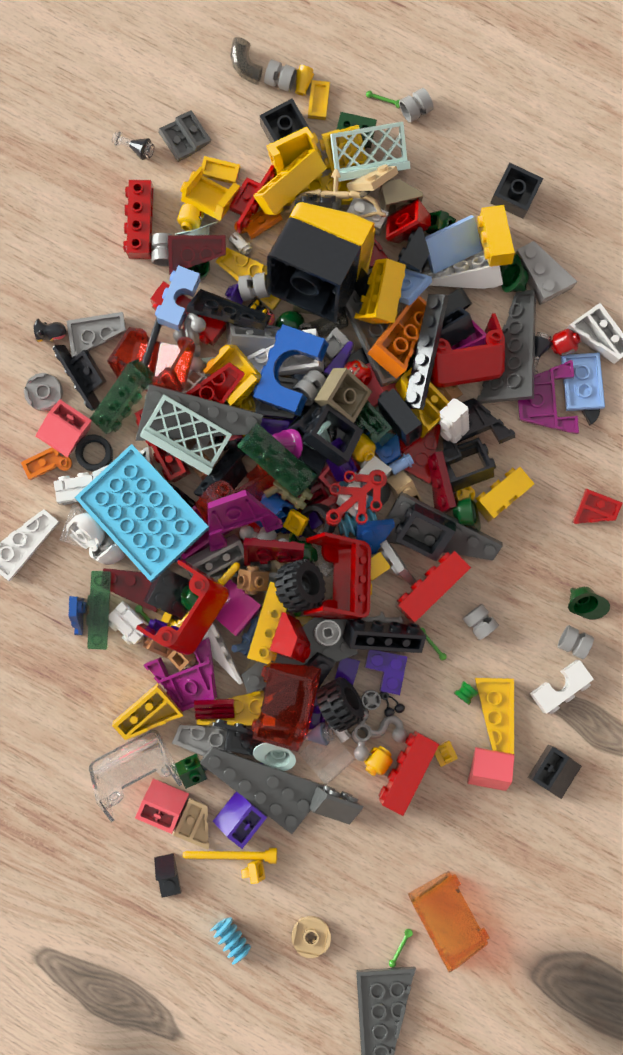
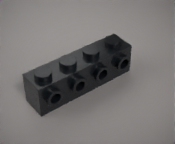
(384, 636)

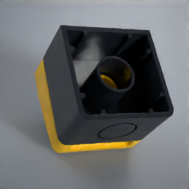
(319, 259)

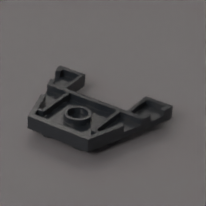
(479, 422)

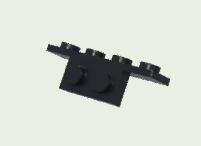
(83, 373)
(228, 469)
(238, 737)

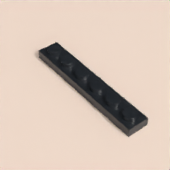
(426, 351)

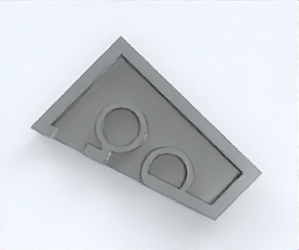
(94, 331)
(199, 738)

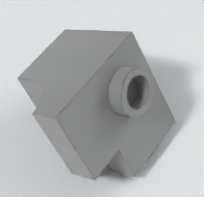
(336, 341)

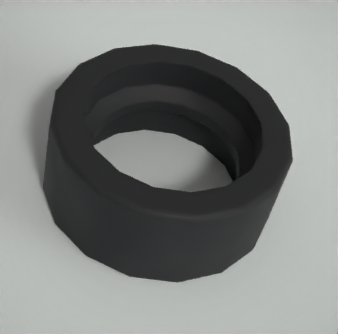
(87, 440)
(322, 509)

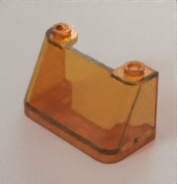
(448, 920)

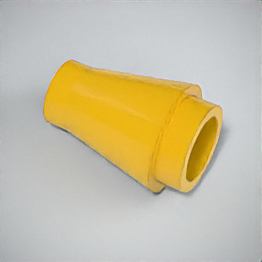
(303, 79)

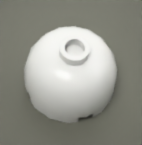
(86, 531)
(108, 552)

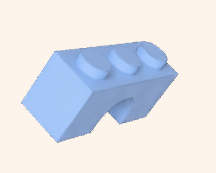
(182, 283)

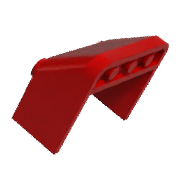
(471, 363)
(350, 577)
(200, 617)

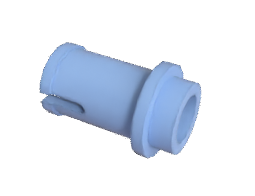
(401, 464)

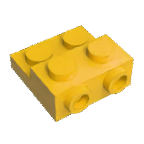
(325, 144)

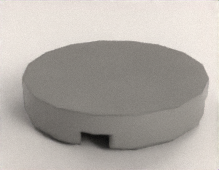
(43, 391)

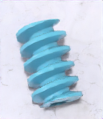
(349, 524)
(231, 939)

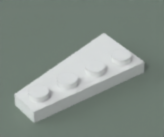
(23, 542)

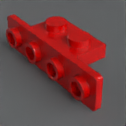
(244, 201)

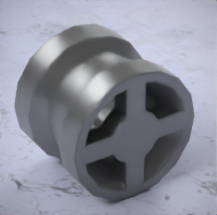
(374, 700)

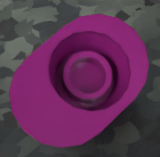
(291, 440)

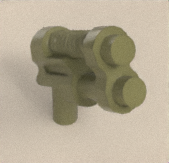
(285, 494)

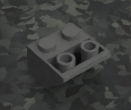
(335, 804)

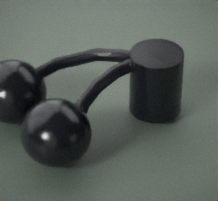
(399, 708)

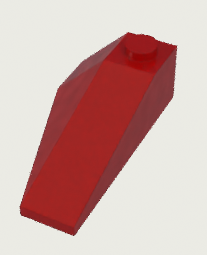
(219, 384)

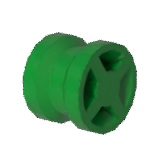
(466, 693)

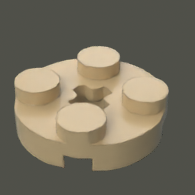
(317, 946)

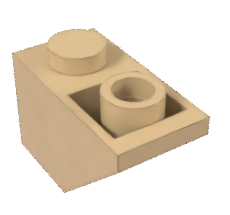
(402, 483)

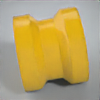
(465, 493)

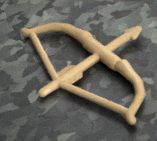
(342, 195)

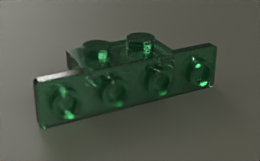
(99, 606)

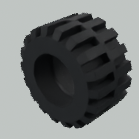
(300, 585)
(340, 704)

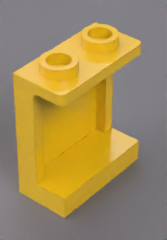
(290, 147)
(208, 195)
(246, 386)

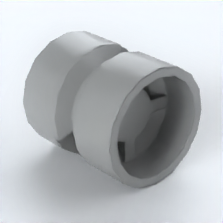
(286, 77)
(414, 106)
(160, 254)
(259, 283)
(310, 385)
(481, 622)
(327, 633)
(577, 643)

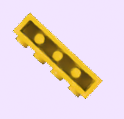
(290, 182)
(266, 627)

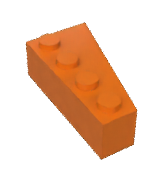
(398, 340)

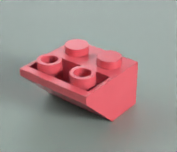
(63, 428)
(162, 806)

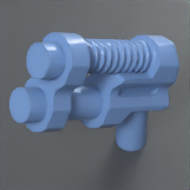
(247, 638)

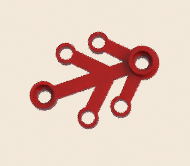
(358, 495)

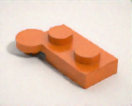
(259, 223)
(45, 462)

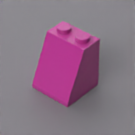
(237, 610)

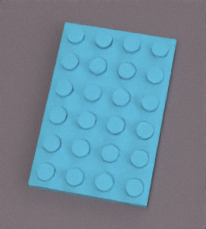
(142, 513)

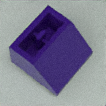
(239, 820)

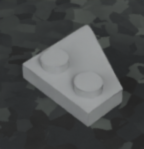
(398, 565)

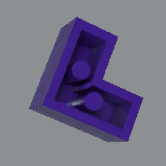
(392, 667)

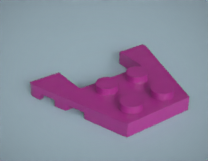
(542, 408)
(235, 512)
(191, 683)

